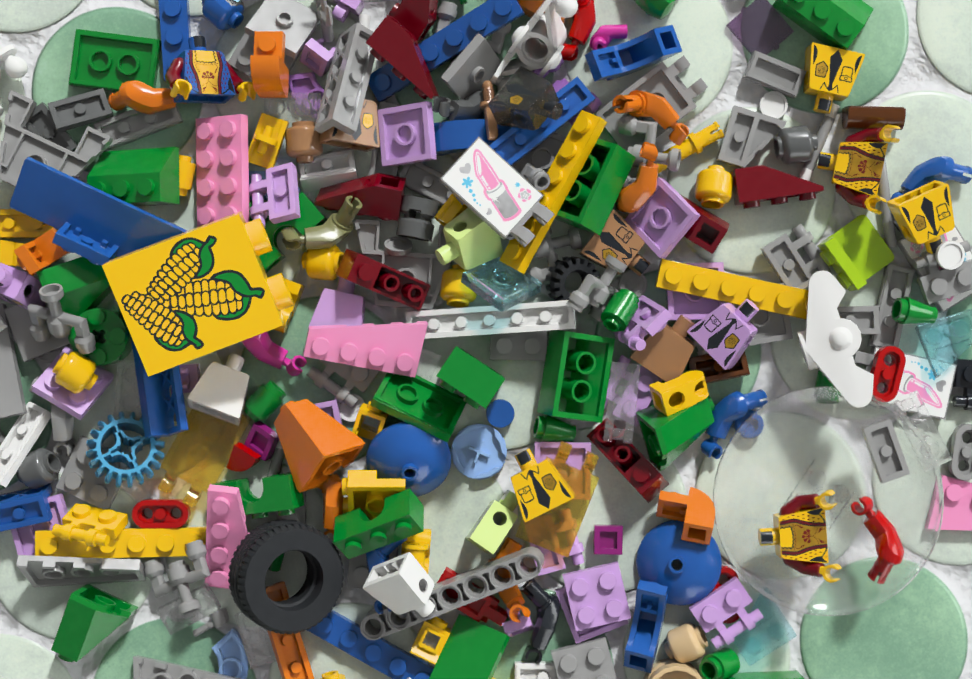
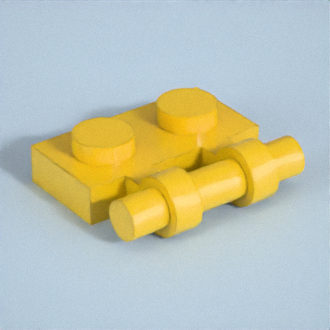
(90, 525)

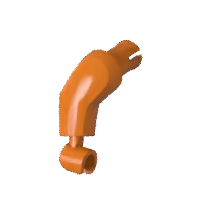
(141, 98)
(646, 104)
(641, 190)
(332, 501)
(512, 596)

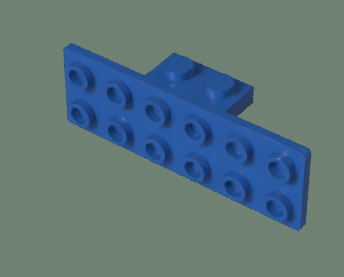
(86, 217)

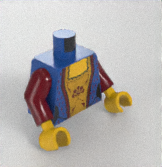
(205, 76)

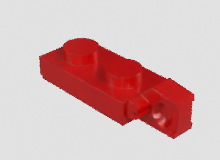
(482, 609)

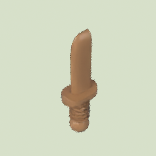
(491, 124)

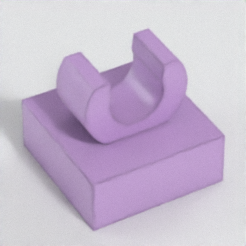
(344, 7)
(317, 57)
(189, 376)
(513, 628)

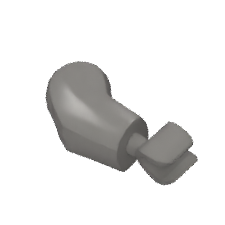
(61, 427)

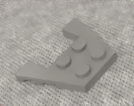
(21, 143)
(418, 265)

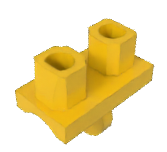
(267, 141)

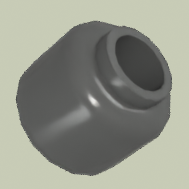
(795, 144)
(39, 468)

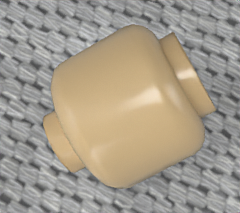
(686, 643)

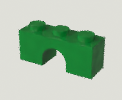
(309, 217)
(278, 495)
(398, 520)

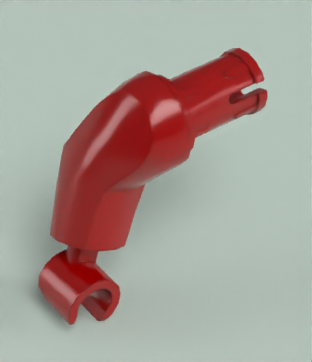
(580, 30)
(887, 540)

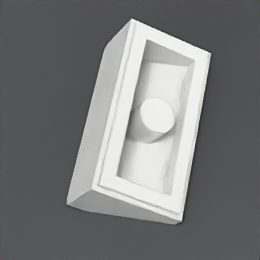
(328, 170)

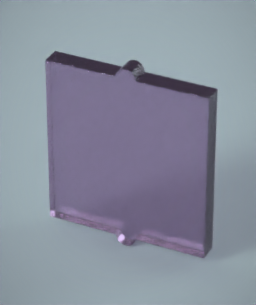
(760, 27)

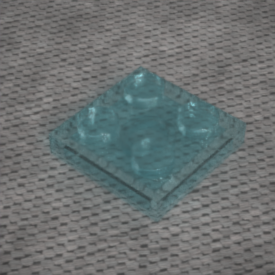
(501, 284)

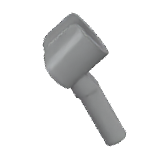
(219, 618)

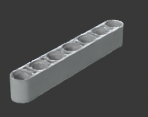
(463, 586)

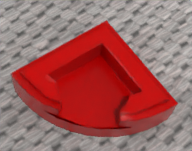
(242, 458)

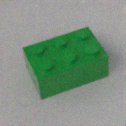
(596, 187)
(470, 377)

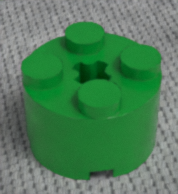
(117, 336)

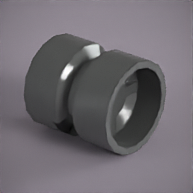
(416, 228)

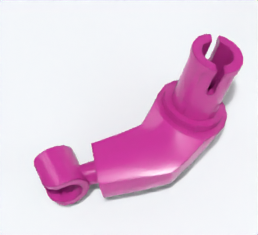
(272, 354)

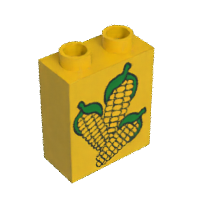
(198, 292)

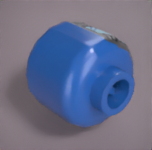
(223, 13)

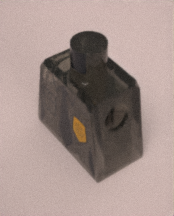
(526, 101)

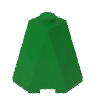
(82, 284)
(672, 435)
(88, 620)

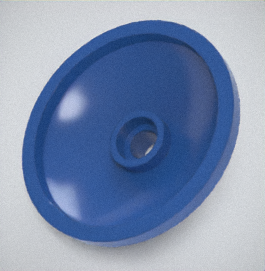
(406, 448)
(700, 563)

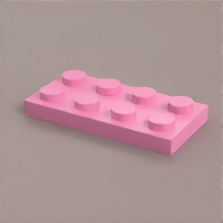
(222, 167)

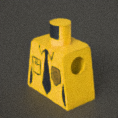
(830, 74)
(924, 214)
(538, 486)

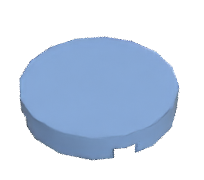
(479, 451)

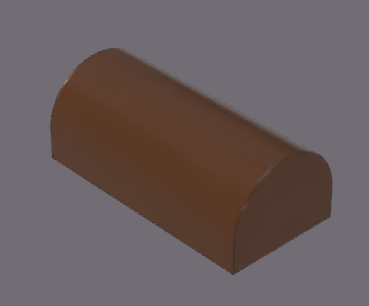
(872, 117)
(714, 371)

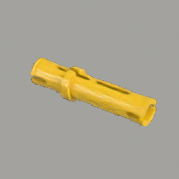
(696, 142)

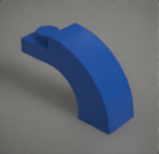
(634, 54)
(460, 134)
(646, 626)

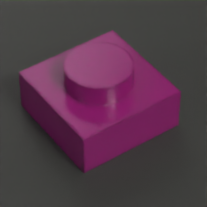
(262, 440)
(608, 539)

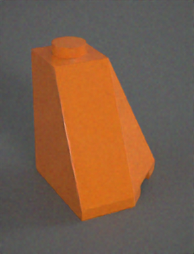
(314, 443)

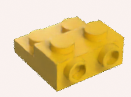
(368, 492)

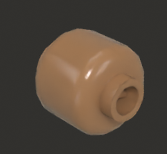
(303, 142)

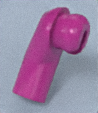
(606, 33)

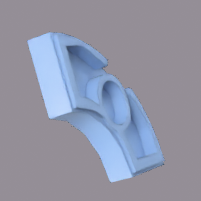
(231, 655)

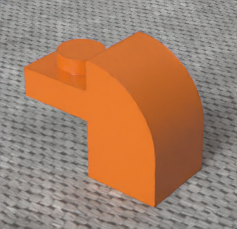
(267, 65)
(39, 253)
(693, 509)

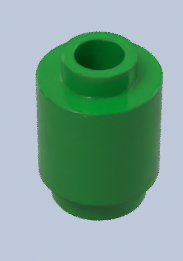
(620, 310)
(264, 401)
(720, 664)

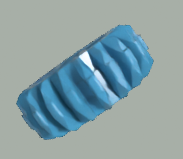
(136, 443)

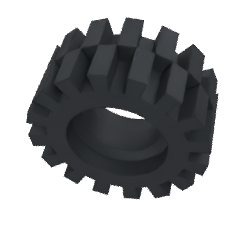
(562, 270)

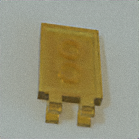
(200, 453)
(560, 525)

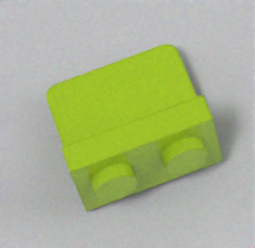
(855, 253)

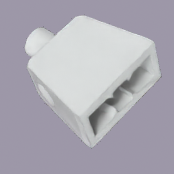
(222, 390)
(401, 585)

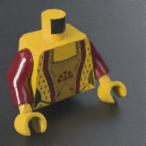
(859, 166)
(802, 535)

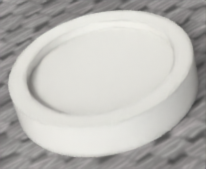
(773, 104)
(950, 255)
(350, 414)

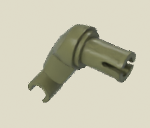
(330, 233)

